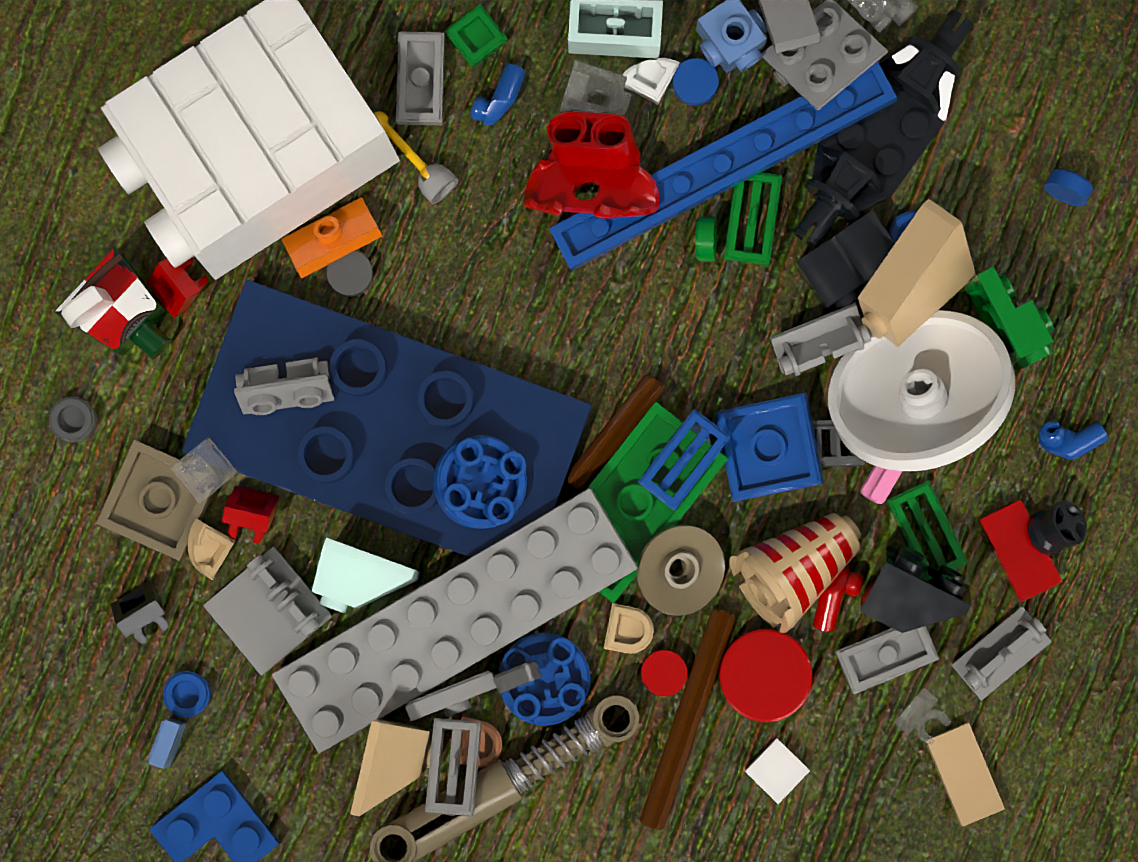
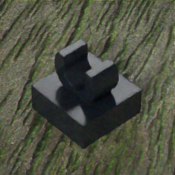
(138, 610)

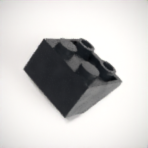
(905, 598)

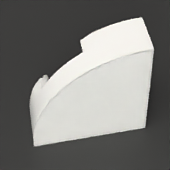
(651, 78)

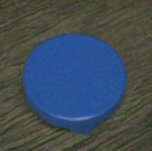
(480, 482)
(562, 684)

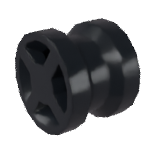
(1057, 528)

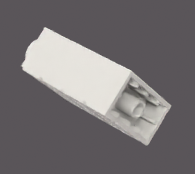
(244, 137)

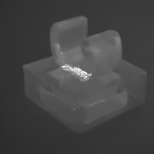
(204, 470)
(917, 715)

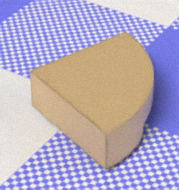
(208, 548)

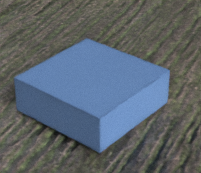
(166, 743)

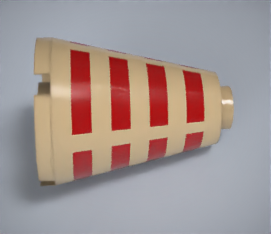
(795, 568)

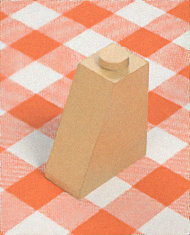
(917, 275)

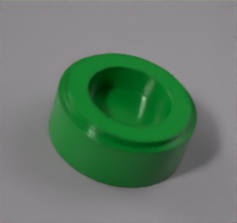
(706, 239)

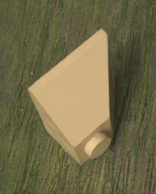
(391, 761)

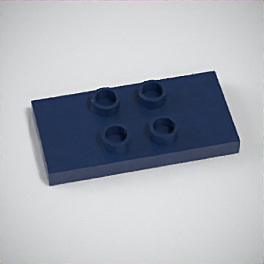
(388, 422)

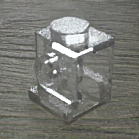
(589, 81)

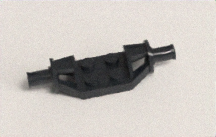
(890, 141)

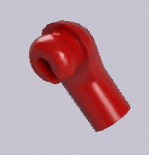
(831, 599)

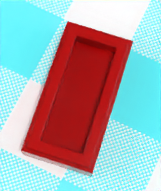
(1021, 562)

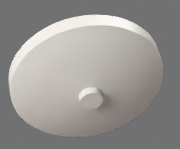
(923, 399)

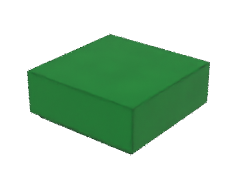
(476, 36)

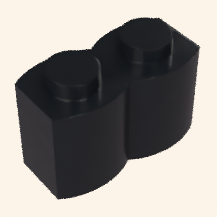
(846, 262)

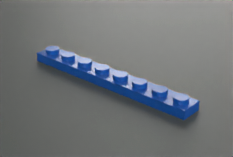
(727, 164)

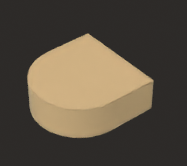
(628, 630)

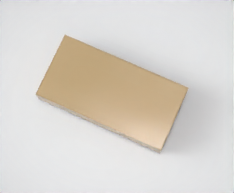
(965, 774)

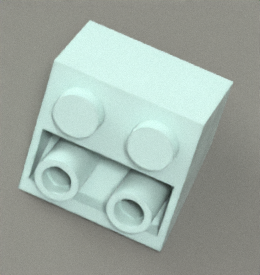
(615, 27)

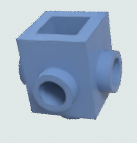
(732, 20)

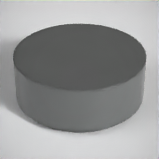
(350, 274)
(72, 419)
(517, 676)

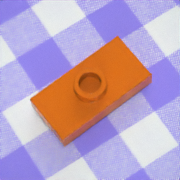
(331, 237)

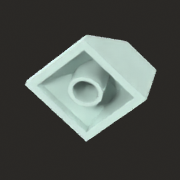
(356, 577)

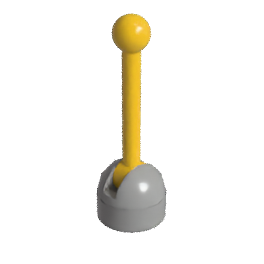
(434, 180)

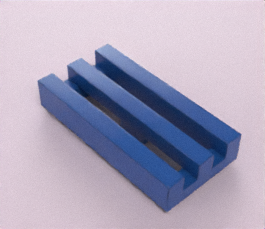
(708, 428)

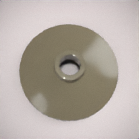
(695, 580)

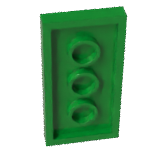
(630, 506)

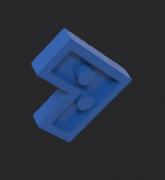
(216, 812)

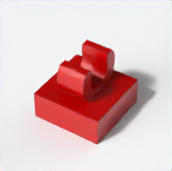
(175, 286)
(250, 510)

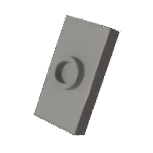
(420, 78)
(885, 657)
(452, 698)

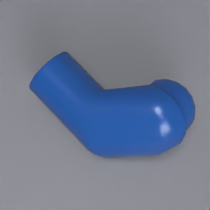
(503, 98)
(1070, 444)

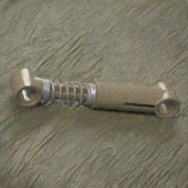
(503, 783)

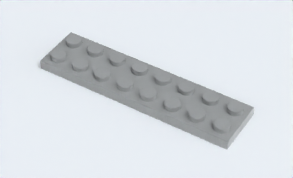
(455, 620)

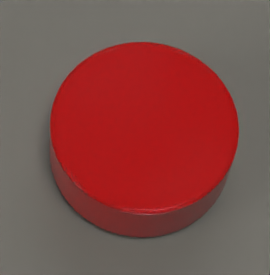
(664, 673)

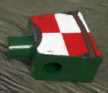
(131, 315)

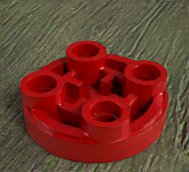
(765, 675)

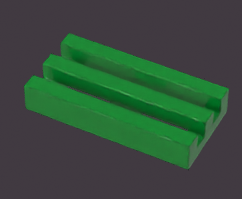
(746, 256)
(910, 497)

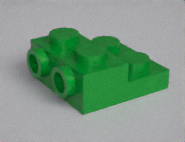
(1021, 329)

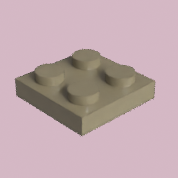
(151, 503)

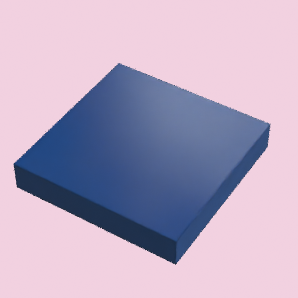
(770, 447)

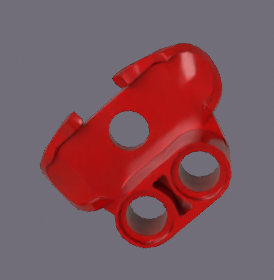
(592, 150)

